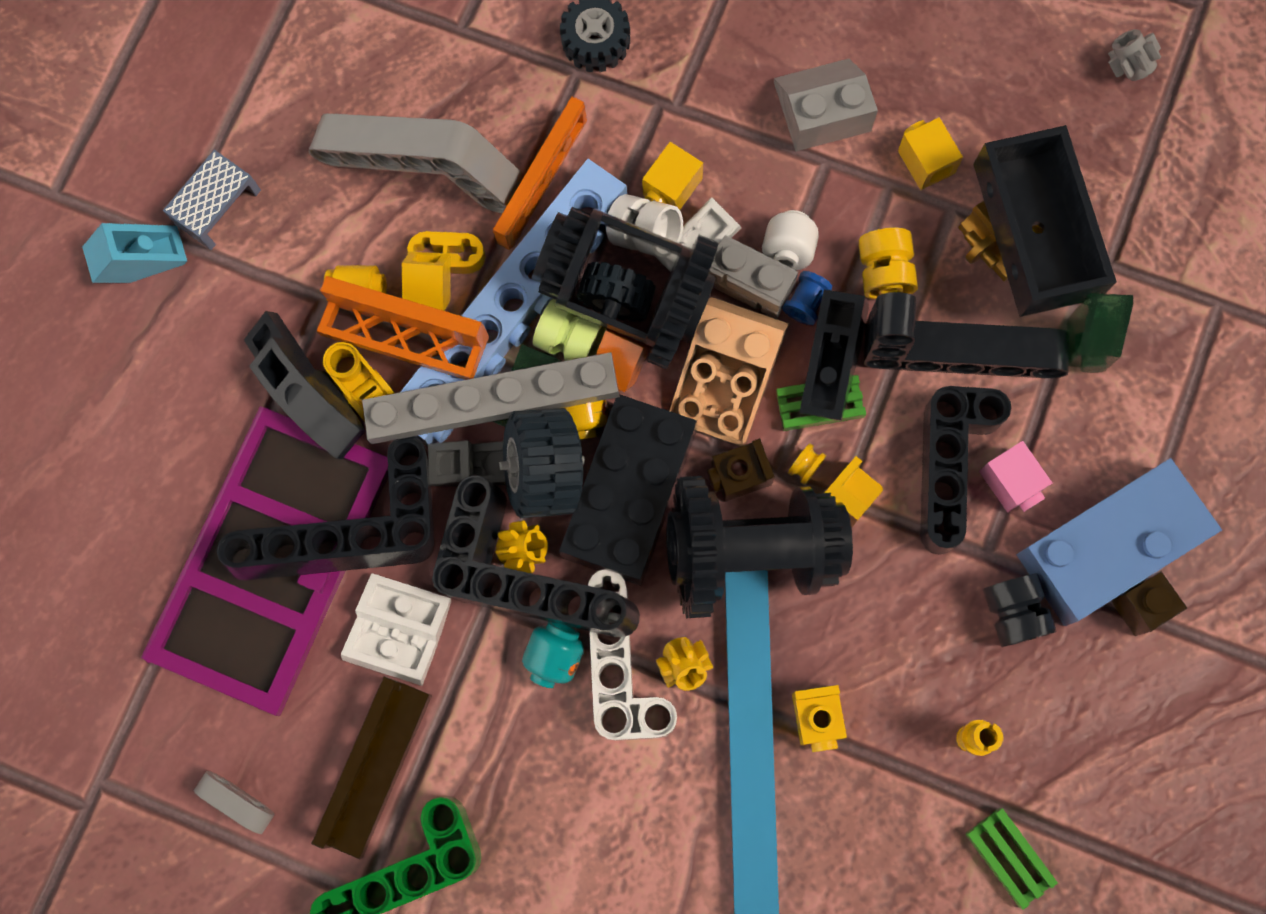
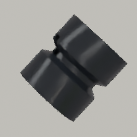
(1019, 610)

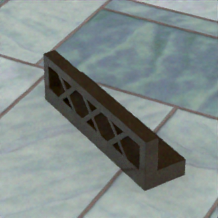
(372, 768)

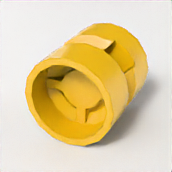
(887, 261)

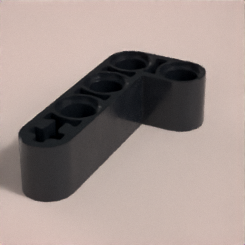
(953, 470)

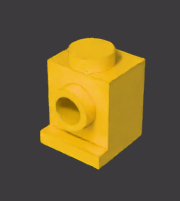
(810, 701)

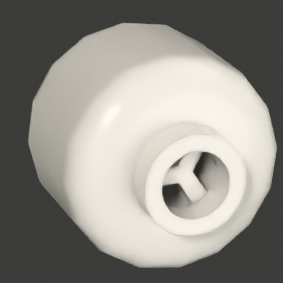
(791, 239)

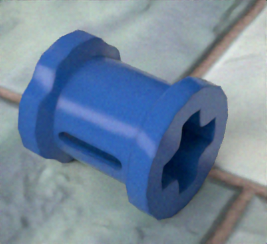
(807, 298)

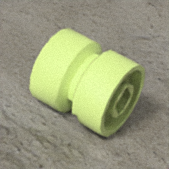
(567, 333)

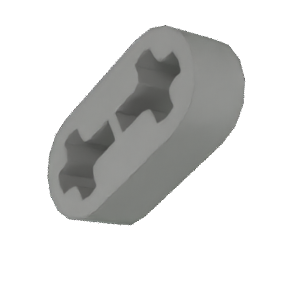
(234, 802)

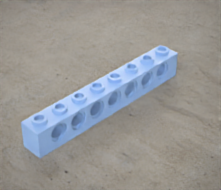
(587, 188)

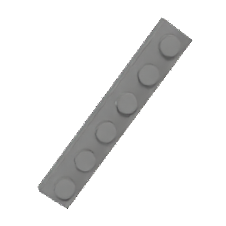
(490, 398)

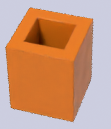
(627, 357)

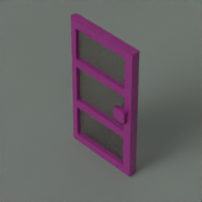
(258, 632)

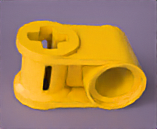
(357, 383)

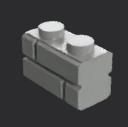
(752, 277)

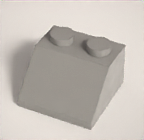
(826, 103)

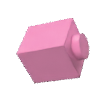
(1016, 478)

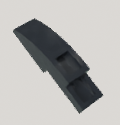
(299, 389)

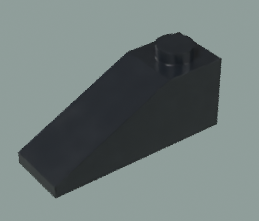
(834, 354)

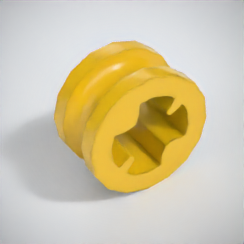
(807, 464)

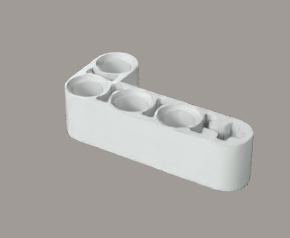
(622, 696)

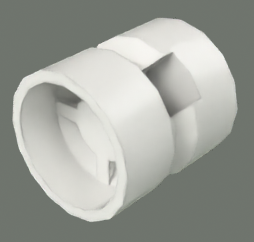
(652, 216)

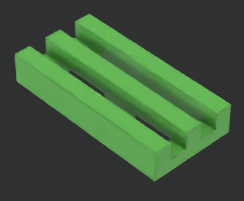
(809, 421)
(1035, 890)

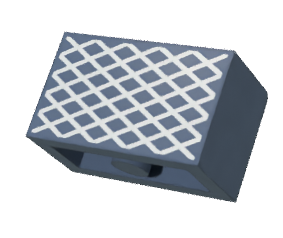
(209, 196)

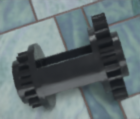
(680, 301)
(704, 547)

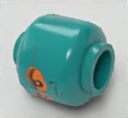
(553, 654)

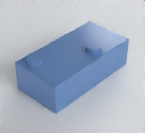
(1119, 542)

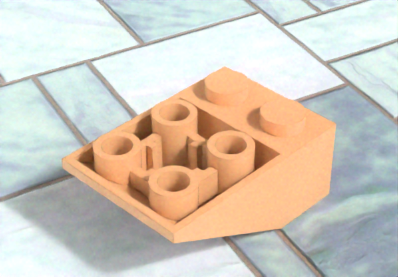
(728, 370)

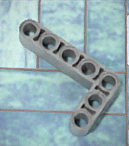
(419, 147)

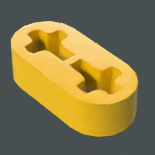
(451, 244)

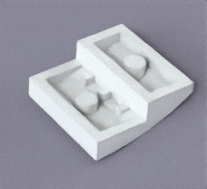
(396, 629)

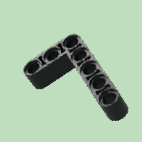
(902, 343)
(348, 533)
(516, 585)

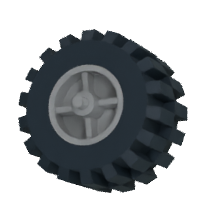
(542, 462)

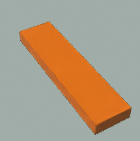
(540, 173)

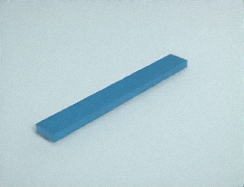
(751, 744)

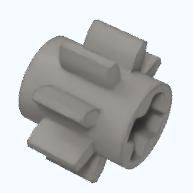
(1134, 55)

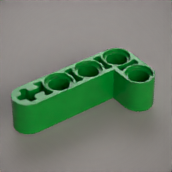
(395, 877)

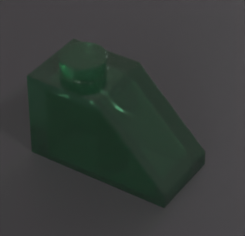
(1098, 331)

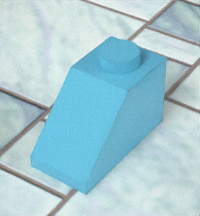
(132, 252)

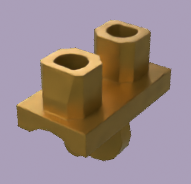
(981, 238)

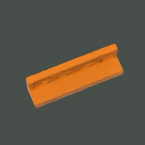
(402, 313)

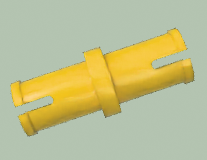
(979, 737)

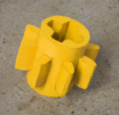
(521, 547)
(684, 664)

